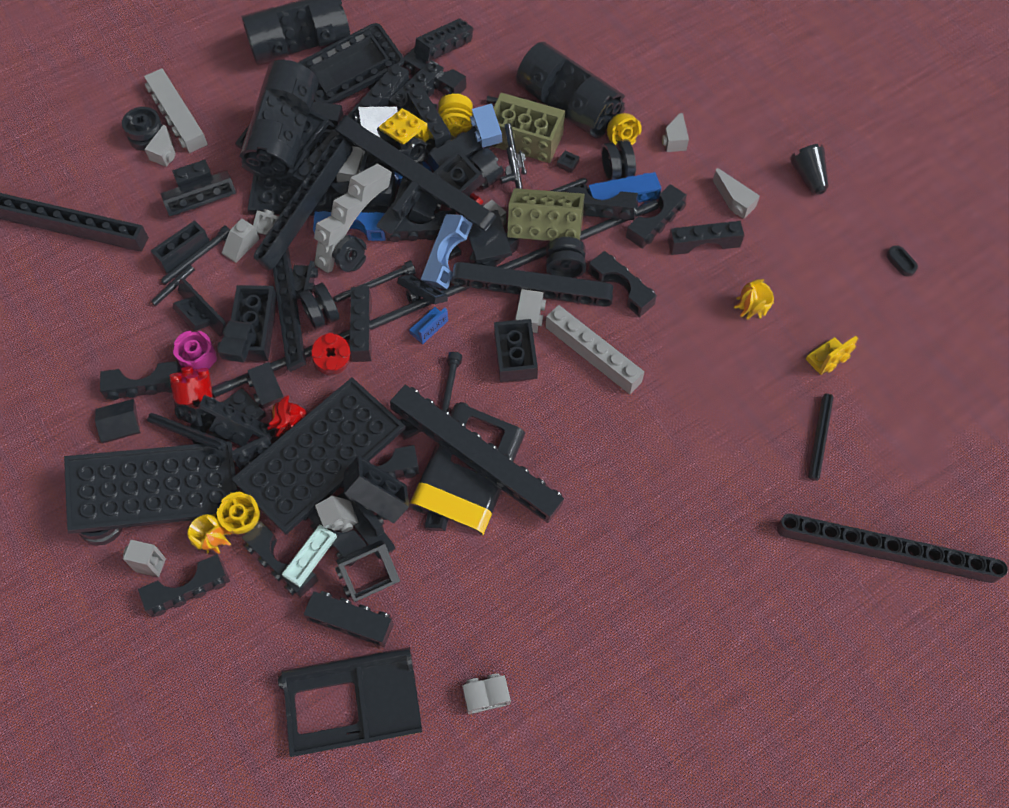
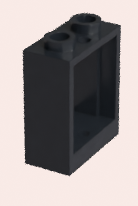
(375, 586)

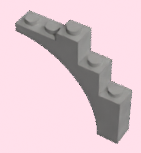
(345, 210)

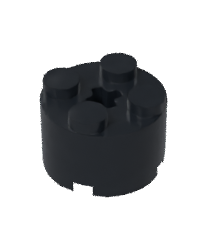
(486, 163)

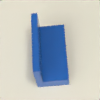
(429, 324)

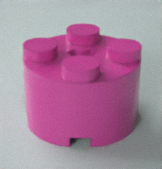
(194, 350)

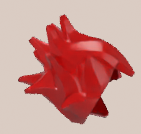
(285, 415)

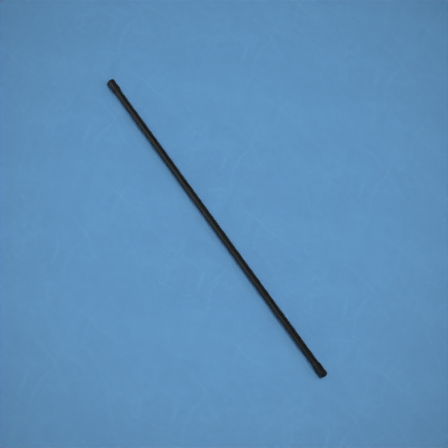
(643, 209)

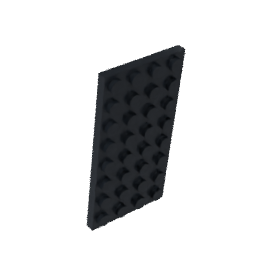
(314, 453)
(146, 486)

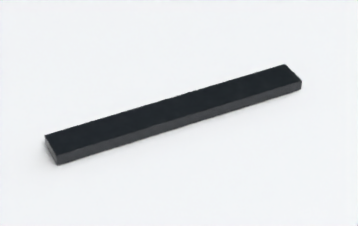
(289, 313)

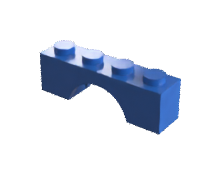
(364, 222)

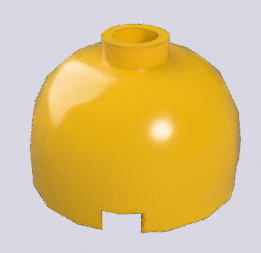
(623, 127)
(238, 513)

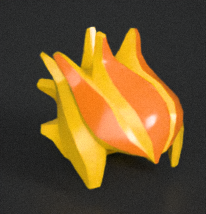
(755, 298)
(207, 533)

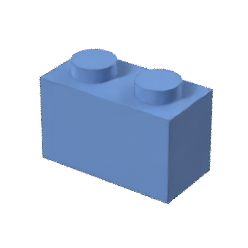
(486, 124)

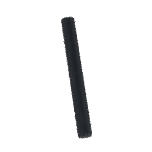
(186, 431)
(821, 437)

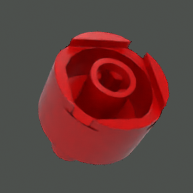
(331, 343)
(190, 385)

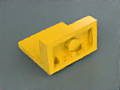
(404, 126)
(830, 354)

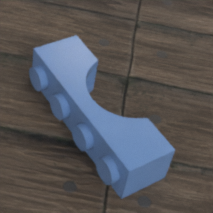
(453, 231)

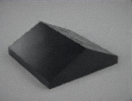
(117, 421)

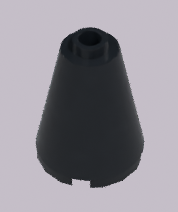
(812, 167)

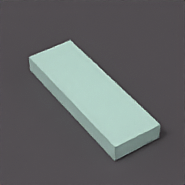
(309, 555)

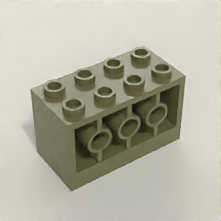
(534, 126)
(545, 214)

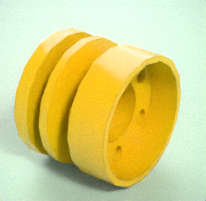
(456, 113)

